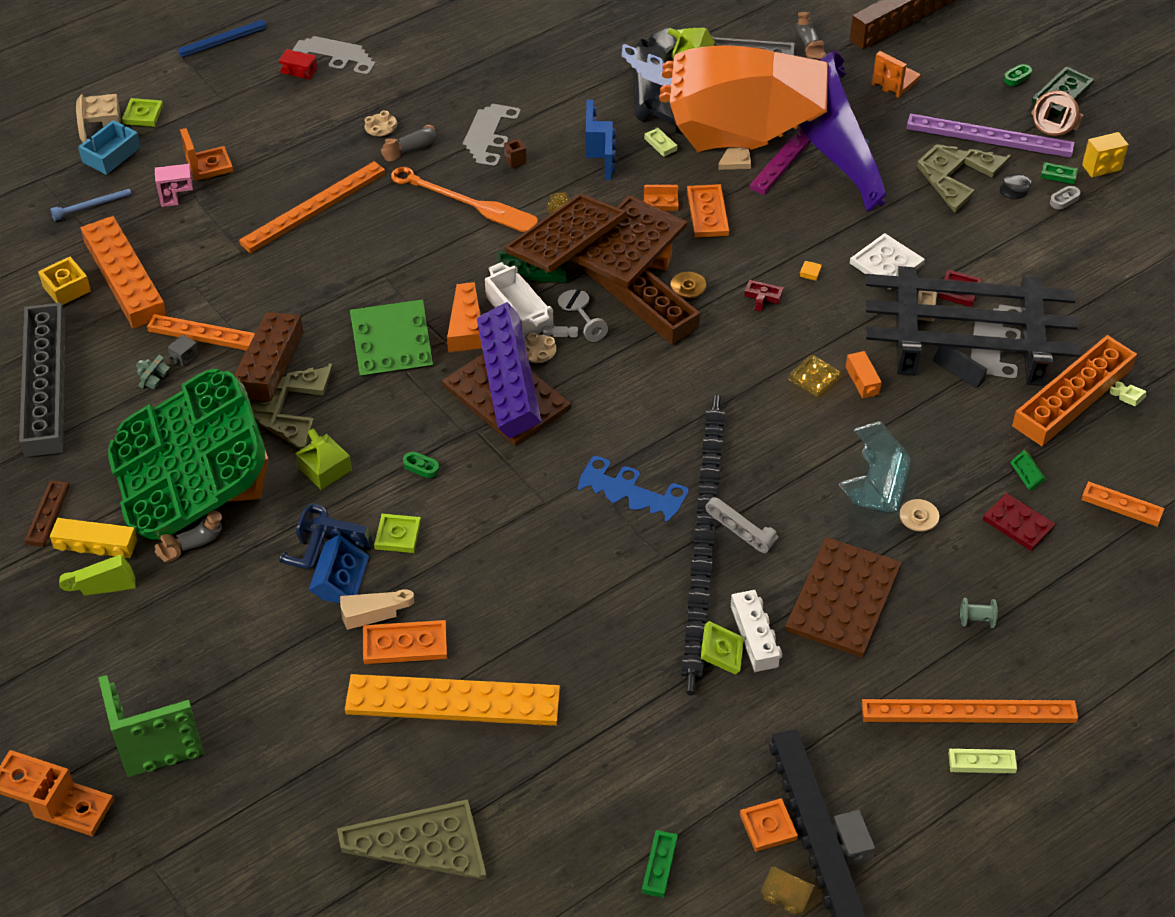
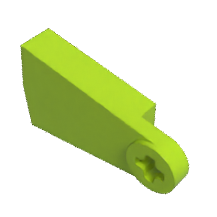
(102, 577)

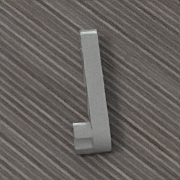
(759, 539)

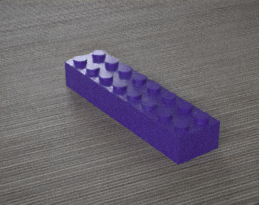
(508, 370)

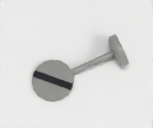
(576, 300)

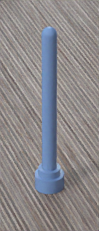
(58, 213)

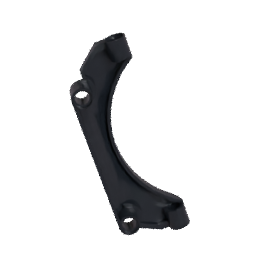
(647, 92)

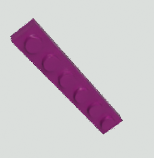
(780, 163)

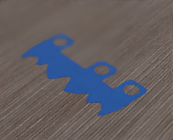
(638, 497)

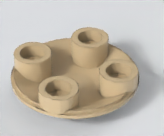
(380, 124)
(539, 348)

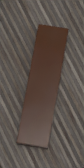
(47, 513)

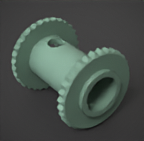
(979, 612)

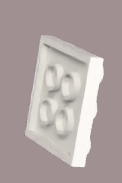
(884, 257)

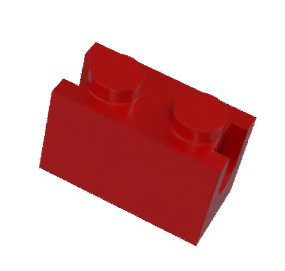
(298, 64)

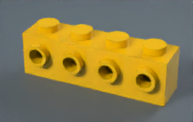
(93, 538)

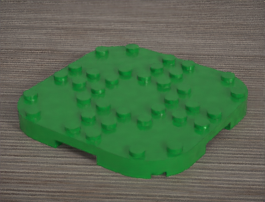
(186, 454)

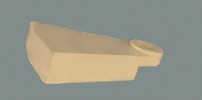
(372, 608)

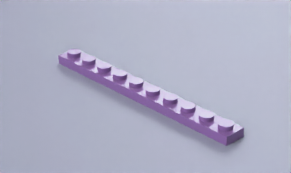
(990, 135)

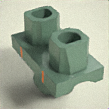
(148, 371)

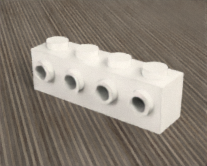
(755, 629)

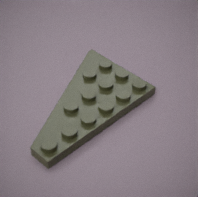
(428, 838)

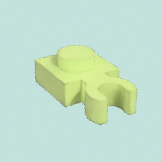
(1130, 394)

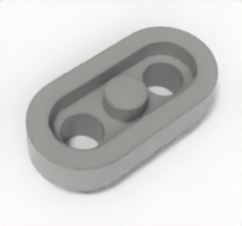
(1065, 197)

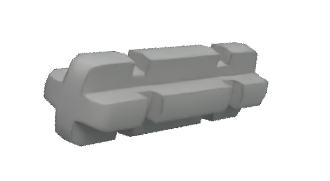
(560, 331)

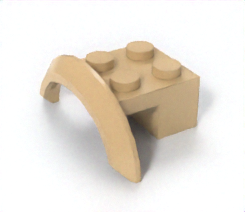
(96, 109)

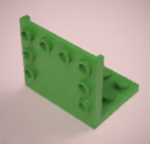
(391, 337)
(152, 737)

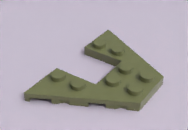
(944, 161)
(288, 427)

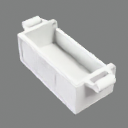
(512, 288)

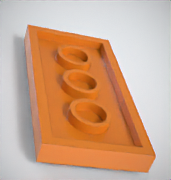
(707, 211)
(404, 642)

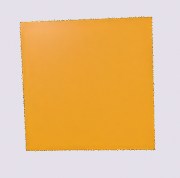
(810, 270)

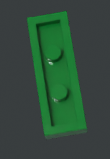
(659, 864)

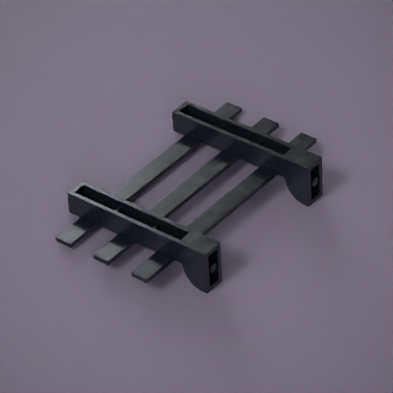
(1032, 318)

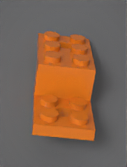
(53, 793)

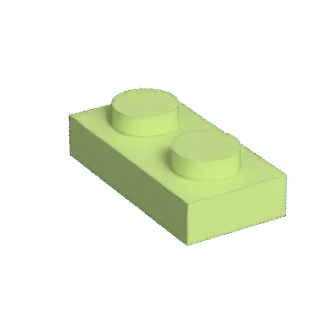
(660, 142)

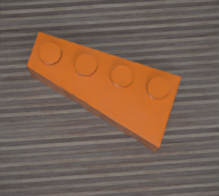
(463, 325)

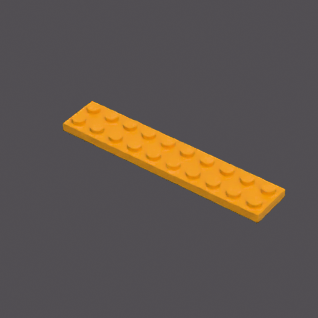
(453, 699)

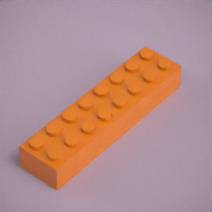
(123, 271)
(1074, 390)

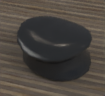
(1015, 186)

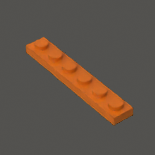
(200, 332)

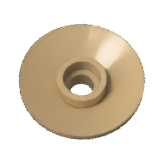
(919, 515)

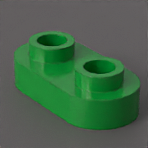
(1017, 75)
(421, 464)

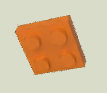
(768, 825)

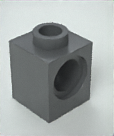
(183, 351)

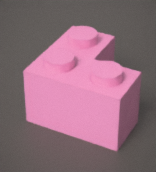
(171, 181)

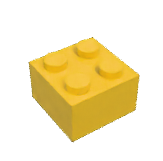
(1105, 154)
(64, 281)

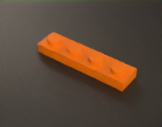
(1122, 504)

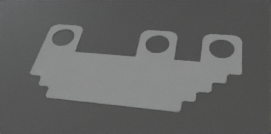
(337, 49)
(482, 132)
(991, 358)

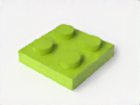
(142, 112)
(397, 533)
(722, 647)

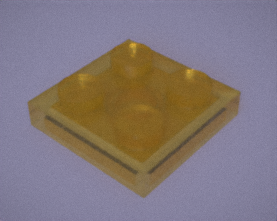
(814, 375)

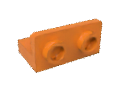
(662, 196)

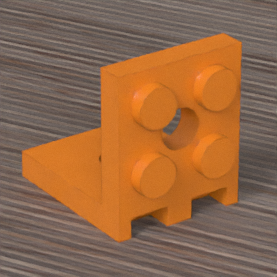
(893, 74)
(200, 162)

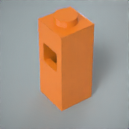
(863, 374)

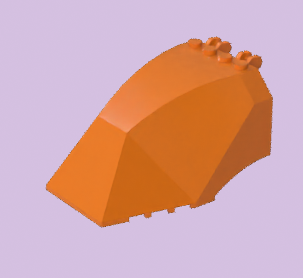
(742, 94)

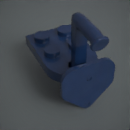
(321, 528)

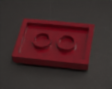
(1018, 522)

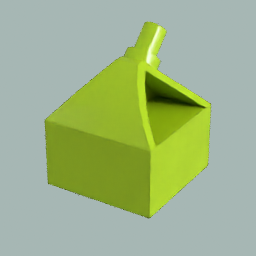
(690, 39)
(323, 460)

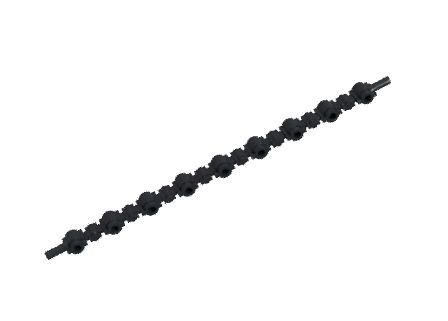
(704, 541)

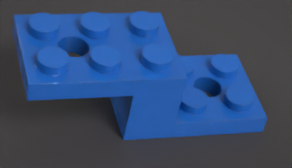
(599, 139)

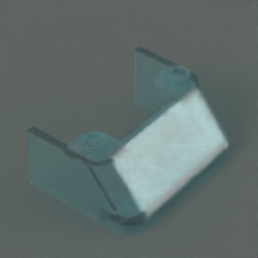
(887, 470)

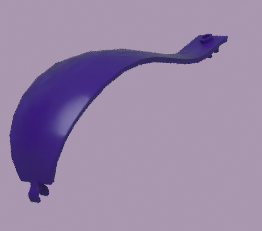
(841, 137)

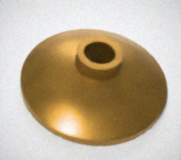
(688, 284)

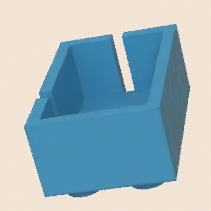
(111, 147)

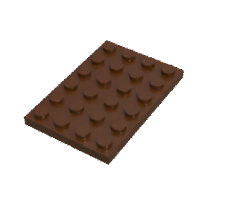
(565, 232)
(633, 243)
(472, 388)
(843, 597)

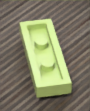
(982, 761)

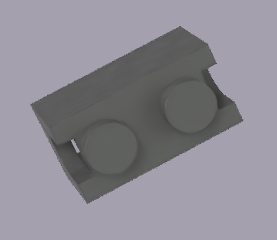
(853, 837)

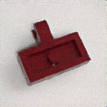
(763, 292)

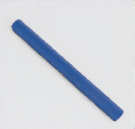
(222, 38)

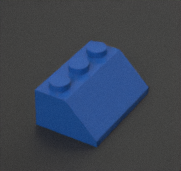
(338, 570)

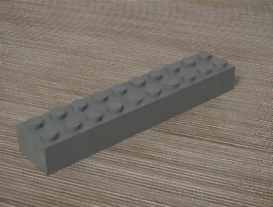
(42, 380)

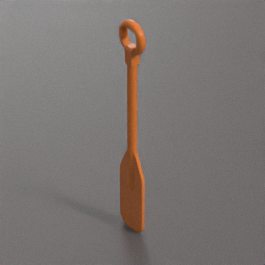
(491, 210)

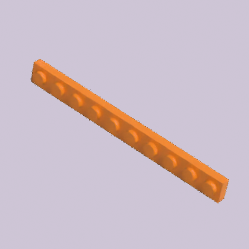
(312, 207)
(969, 711)

